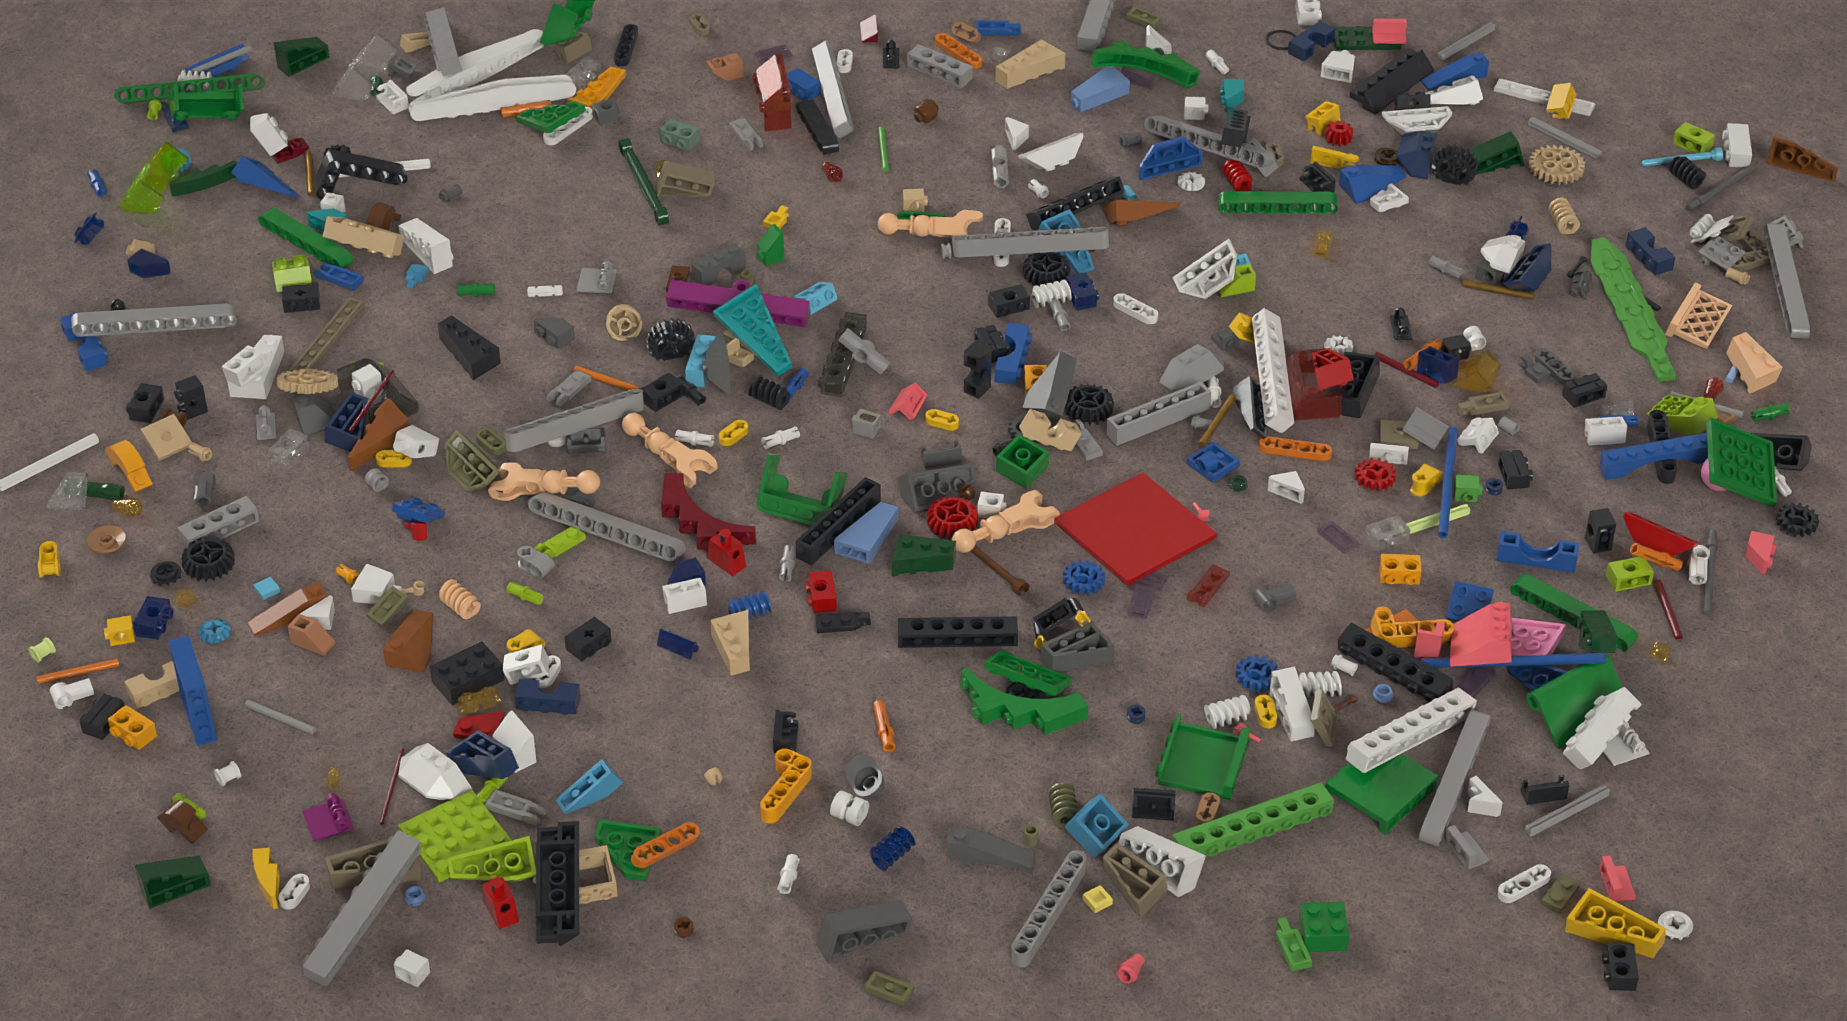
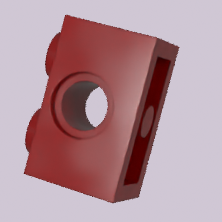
(822, 591)

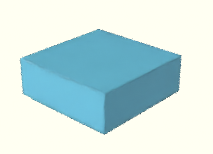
(266, 588)

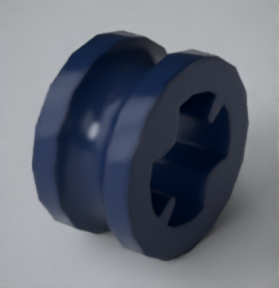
(1494, 482)
(1136, 709)

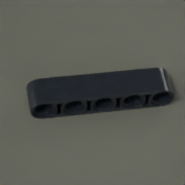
(817, 126)
(1659, 430)

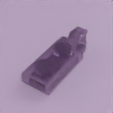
(1477, 680)

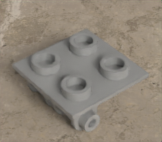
(1720, 252)
(597, 279)

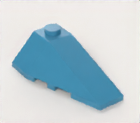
(1079, 260)

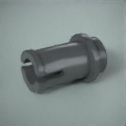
(1126, 140)
(447, 194)

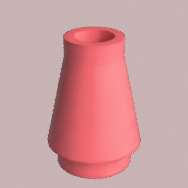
(1130, 969)

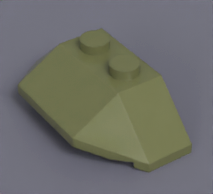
(468, 463)

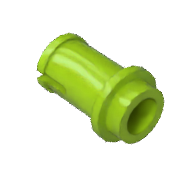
(154, 108)

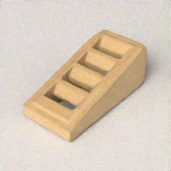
(414, 41)

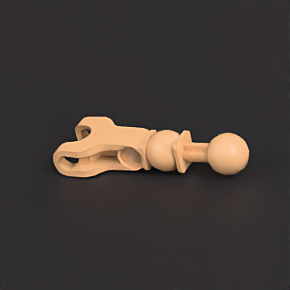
(935, 226)
(671, 451)
(534, 481)
(1012, 520)

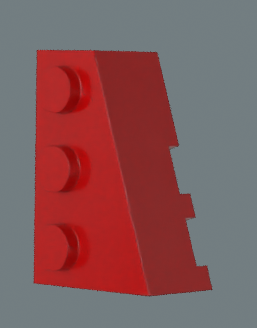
(1331, 368)

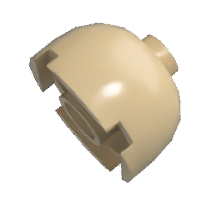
(623, 318)

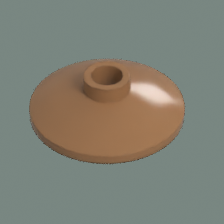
(106, 539)

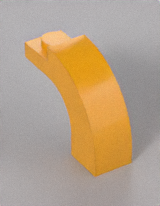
(131, 463)

